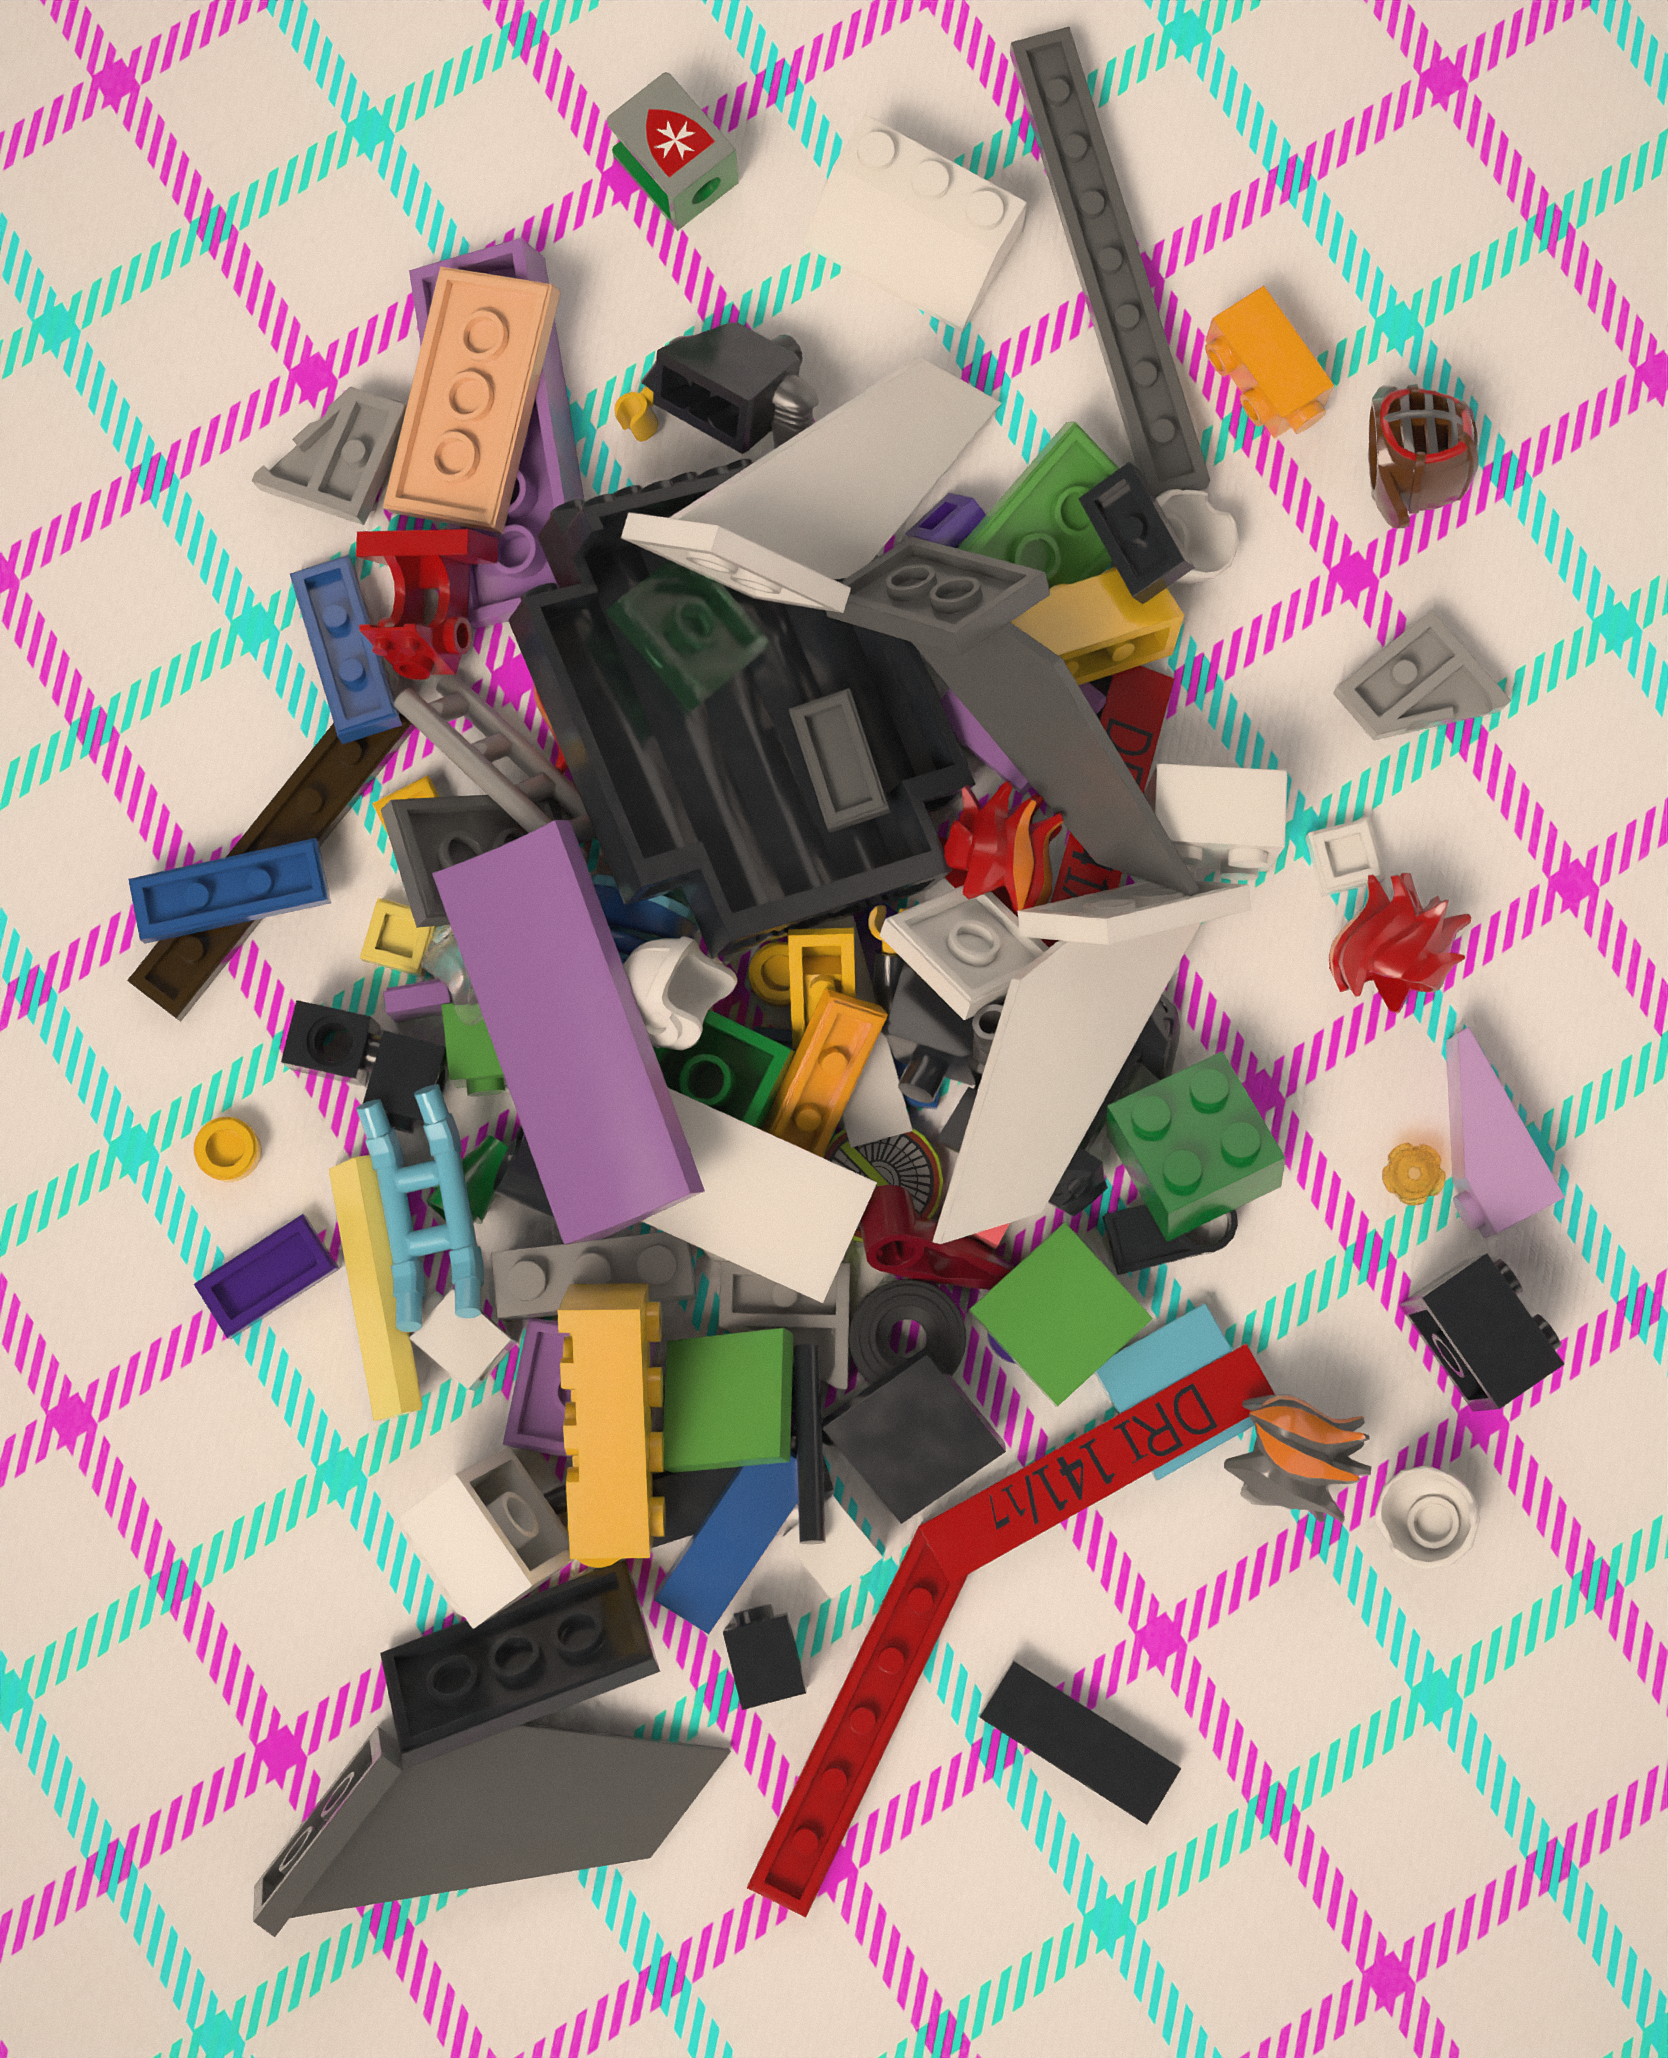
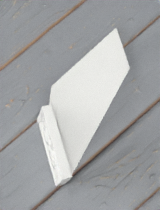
(826, 494)
(1066, 1039)

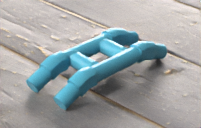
(394, 1185)

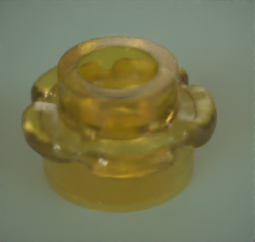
(1396, 1176)

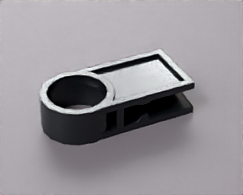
(1139, 1243)

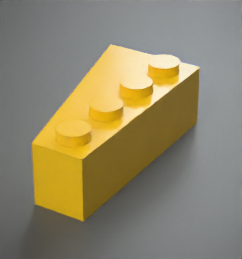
(610, 1419)

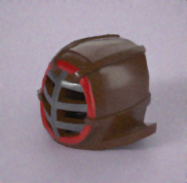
(1419, 451)

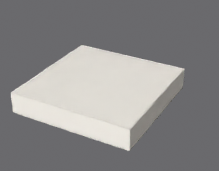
(963, 948)

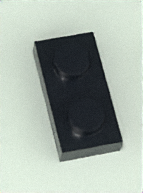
(1136, 533)

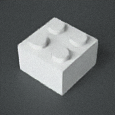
(1221, 816)
(488, 1536)

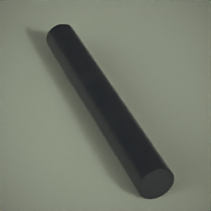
(809, 1444)

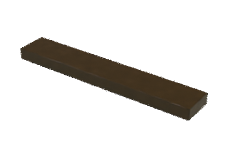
(303, 809)

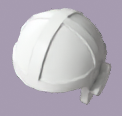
(676, 989)

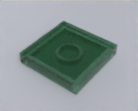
(688, 631)

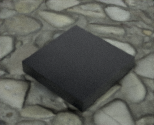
(914, 1435)

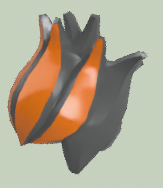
(1298, 1456)

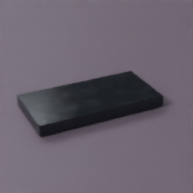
(518, 1663)

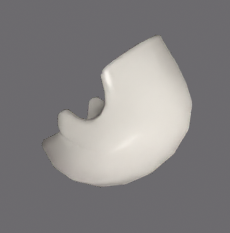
(1203, 531)
(1427, 1517)

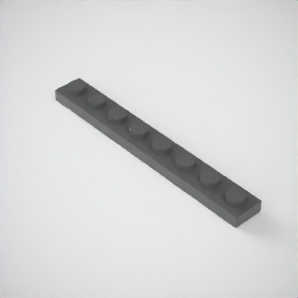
(1108, 262)

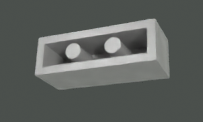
(536, 1279)

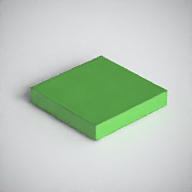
(1060, 1314)
(728, 1400)

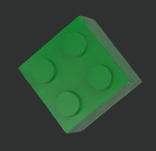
(728, 1069)
(1195, 1146)

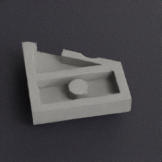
(339, 457)
(1420, 684)
(758, 1303)

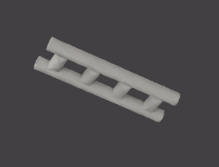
(500, 742)

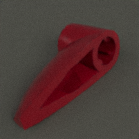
(902, 1245)

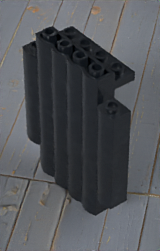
(725, 790)

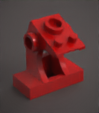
(420, 563)

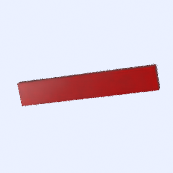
(856, 1731)

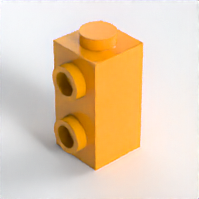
(1269, 365)

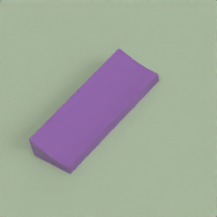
(549, 458)
(568, 1034)

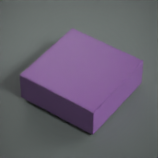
(416, 1000)

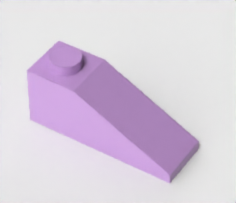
(1492, 1153)

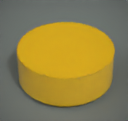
(771, 975)
(227, 1149)

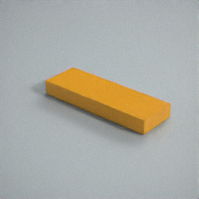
(824, 1071)

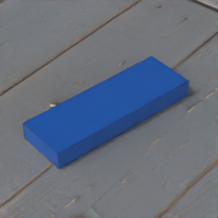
(348, 668)
(229, 891)
(729, 1542)

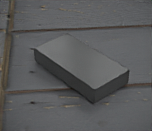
(839, 760)

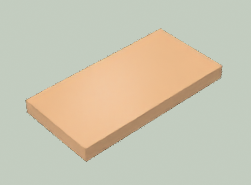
(471, 399)

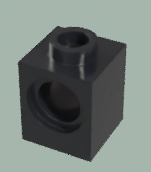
(308, 1032)
(401, 1070)
(763, 1657)

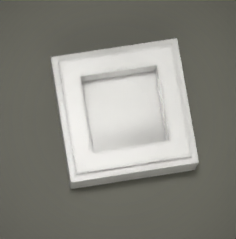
(1344, 856)

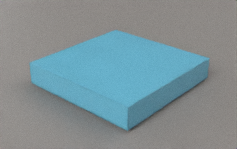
(1162, 1361)

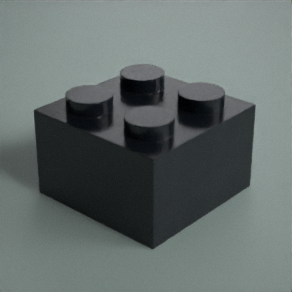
(1484, 1332)

